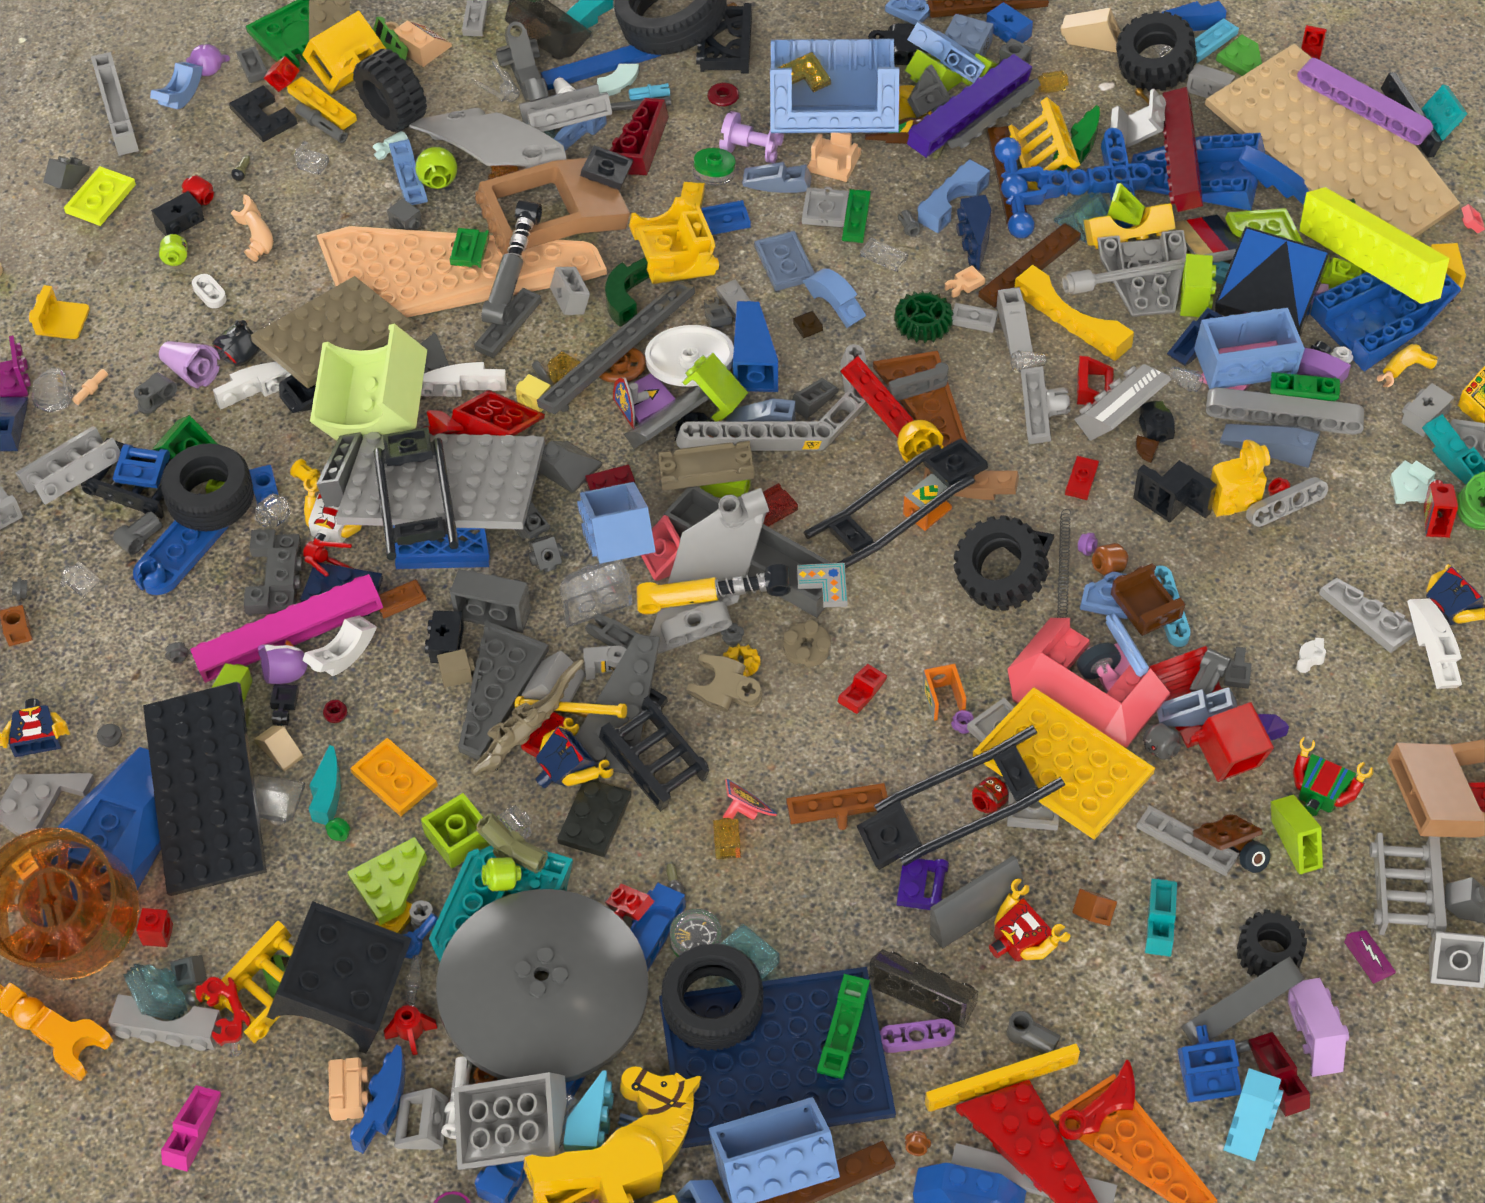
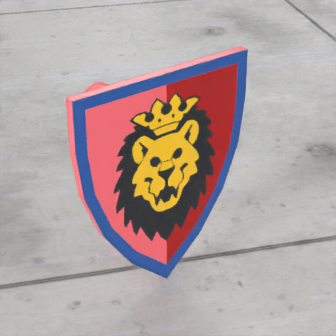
(744, 802)

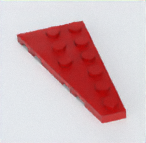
(1028, 1140)

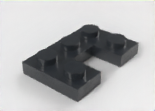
(250, 111)

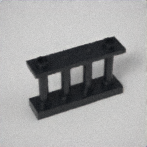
(115, 493)
(644, 774)

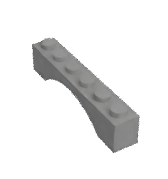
(114, 104)

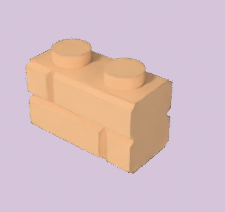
(346, 1088)

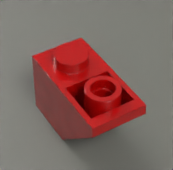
(1314, 41)

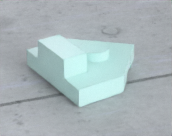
(1411, 482)

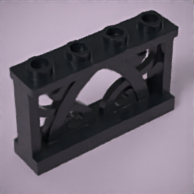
(732, 58)

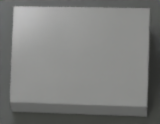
(547, 675)
(1457, 959)

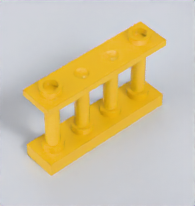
(1061, 142)
(255, 959)

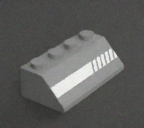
(1120, 400)

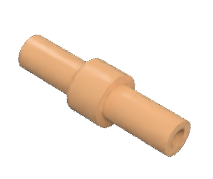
(90, 386)

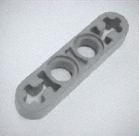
(1266, 506)

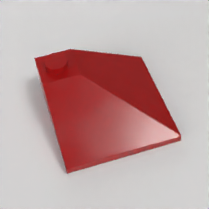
(494, 415)

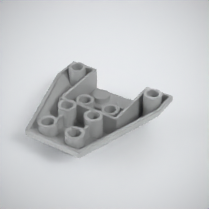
(1152, 292)

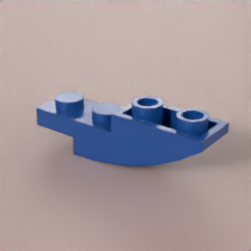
(385, 1092)

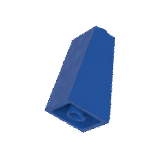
(754, 353)

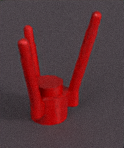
(316, 552)

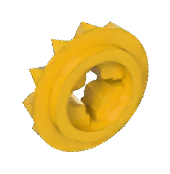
(750, 657)

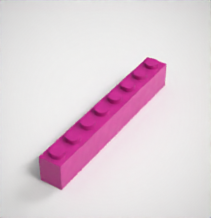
(293, 624)

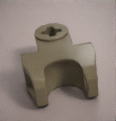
(727, 685)

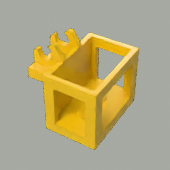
(341, 50)

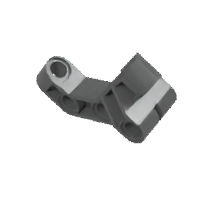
(520, 55)

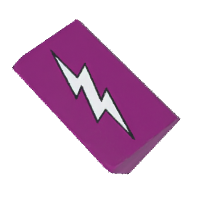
(1369, 955)

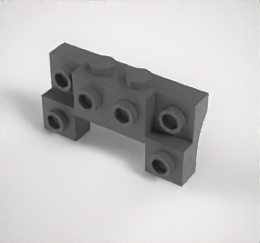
(281, 575)

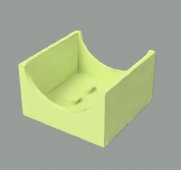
(369, 387)

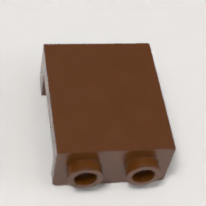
(1146, 600)

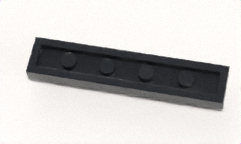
(1397, 91)

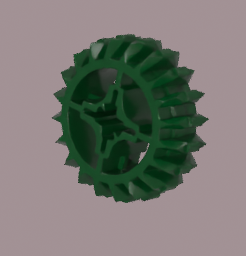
(924, 310)

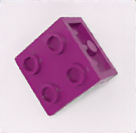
(12, 373)

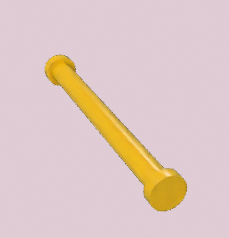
(620, 710)

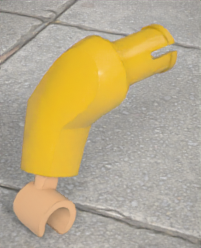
(1407, 356)

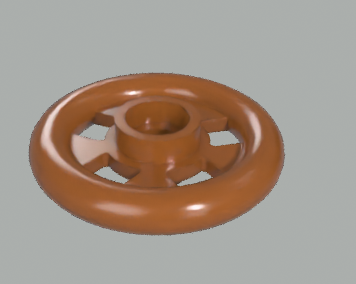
(624, 365)

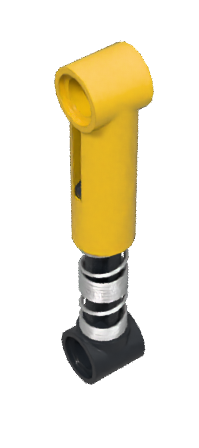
(654, 597)

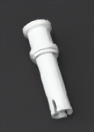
(460, 1078)

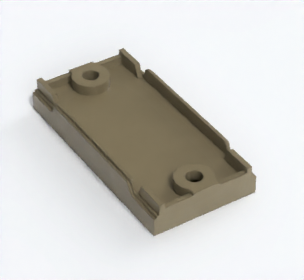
(706, 465)

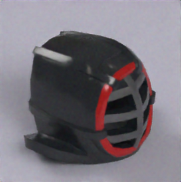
(236, 344)

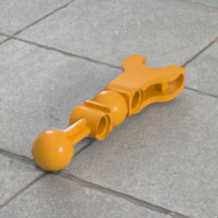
(62, 1035)

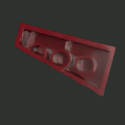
(642, 135)

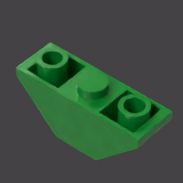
(1305, 386)

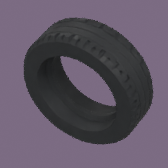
(672, 32)

